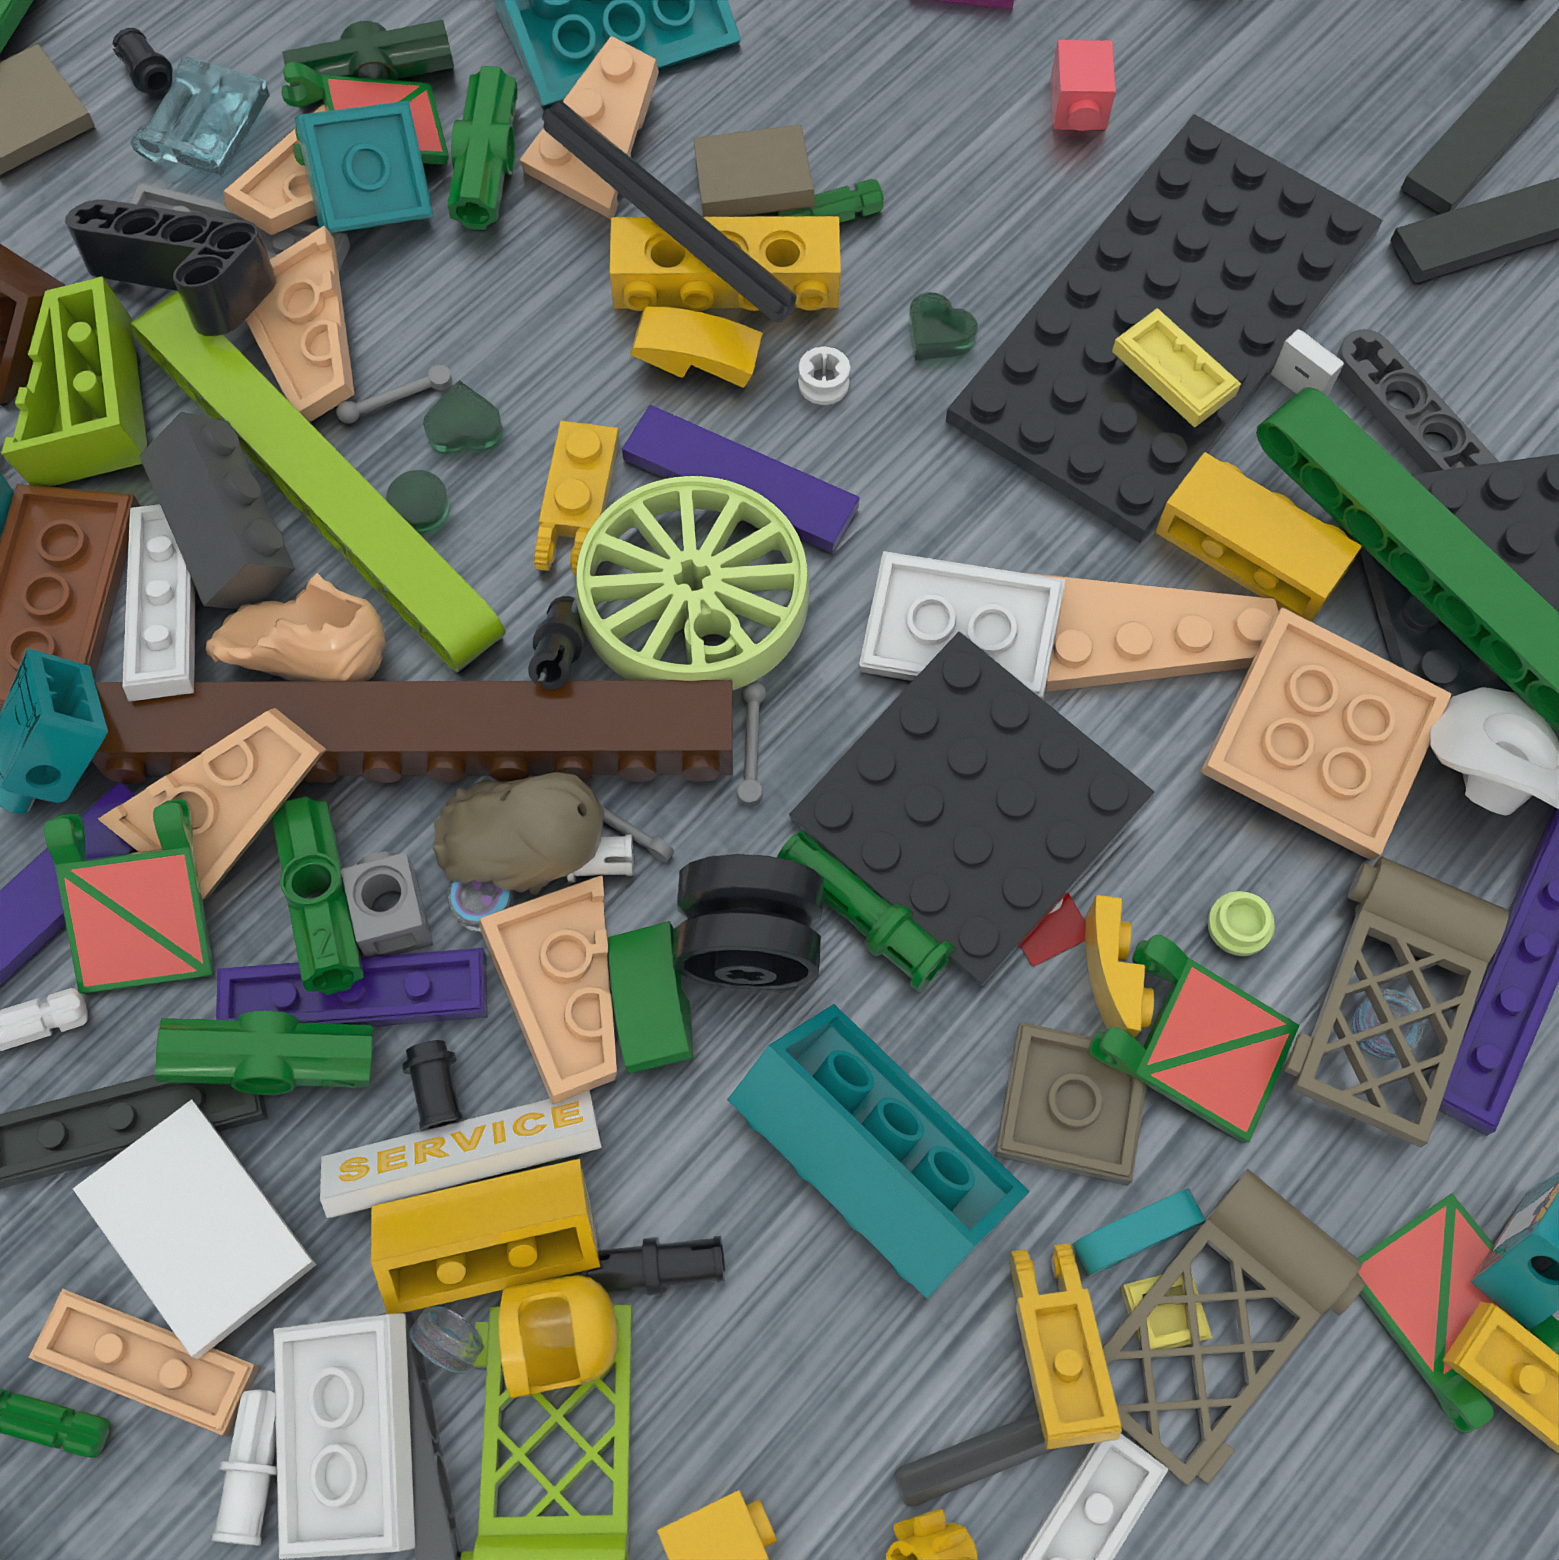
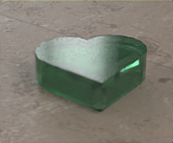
(940, 329)
(461, 420)

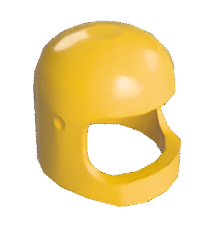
(555, 1334)

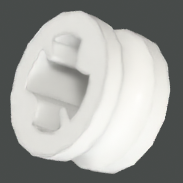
(824, 391)

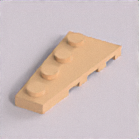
(1151, 632)

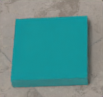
(364, 166)

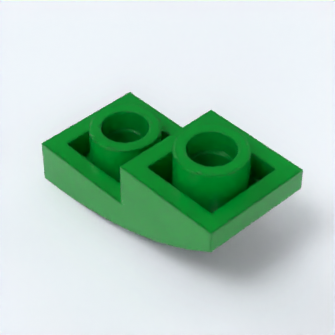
(648, 998)

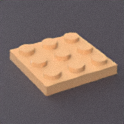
(1326, 734)

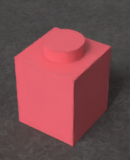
(1082, 85)

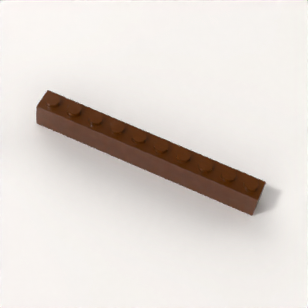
(439, 728)

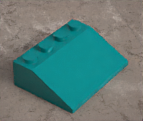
(564, 36)

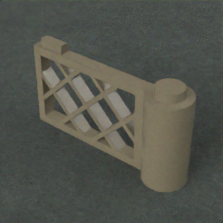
(1418, 919)
(1284, 1258)

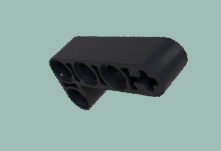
(209, 259)

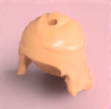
(305, 639)

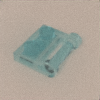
(214, 122)

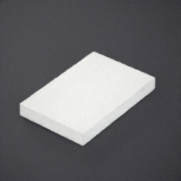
(928, 600)
(194, 1228)
(343, 1438)

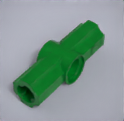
(483, 148)
(321, 924)
(263, 1053)

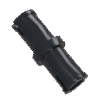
(556, 644)
(660, 1265)

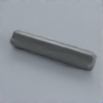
(971, 1460)

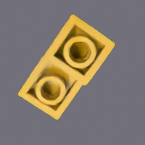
(684, 337)
(1115, 984)

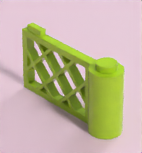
(554, 1536)

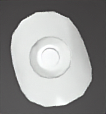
(1499, 748)

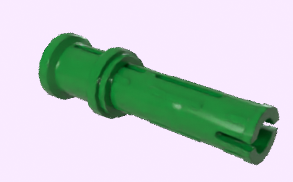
(886, 927)

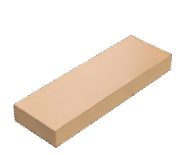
(143, 1363)

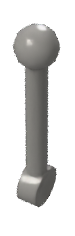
(438, 378)
(750, 790)
(655, 846)

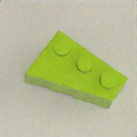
(82, 390)

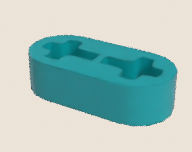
(1138, 1232)

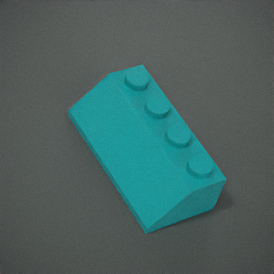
(877, 1147)

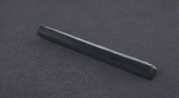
(670, 212)

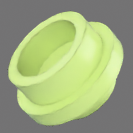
(1241, 923)

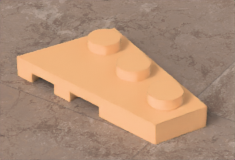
(614, 100)
(273, 190)
(305, 328)
(230, 793)
(558, 984)

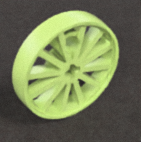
(693, 586)

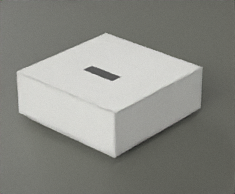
(1306, 364)

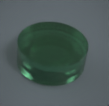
(419, 499)

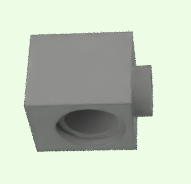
(393, 930)

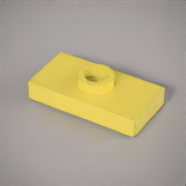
(1176, 367)

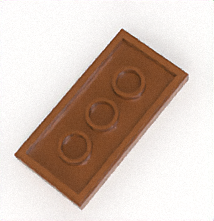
(60, 574)

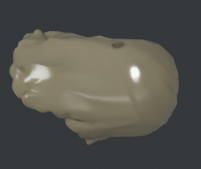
(519, 831)

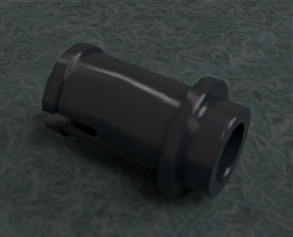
(148, 70)
(433, 1083)

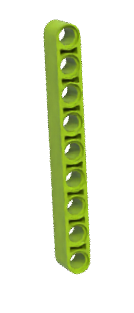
(322, 486)

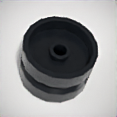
(748, 922)

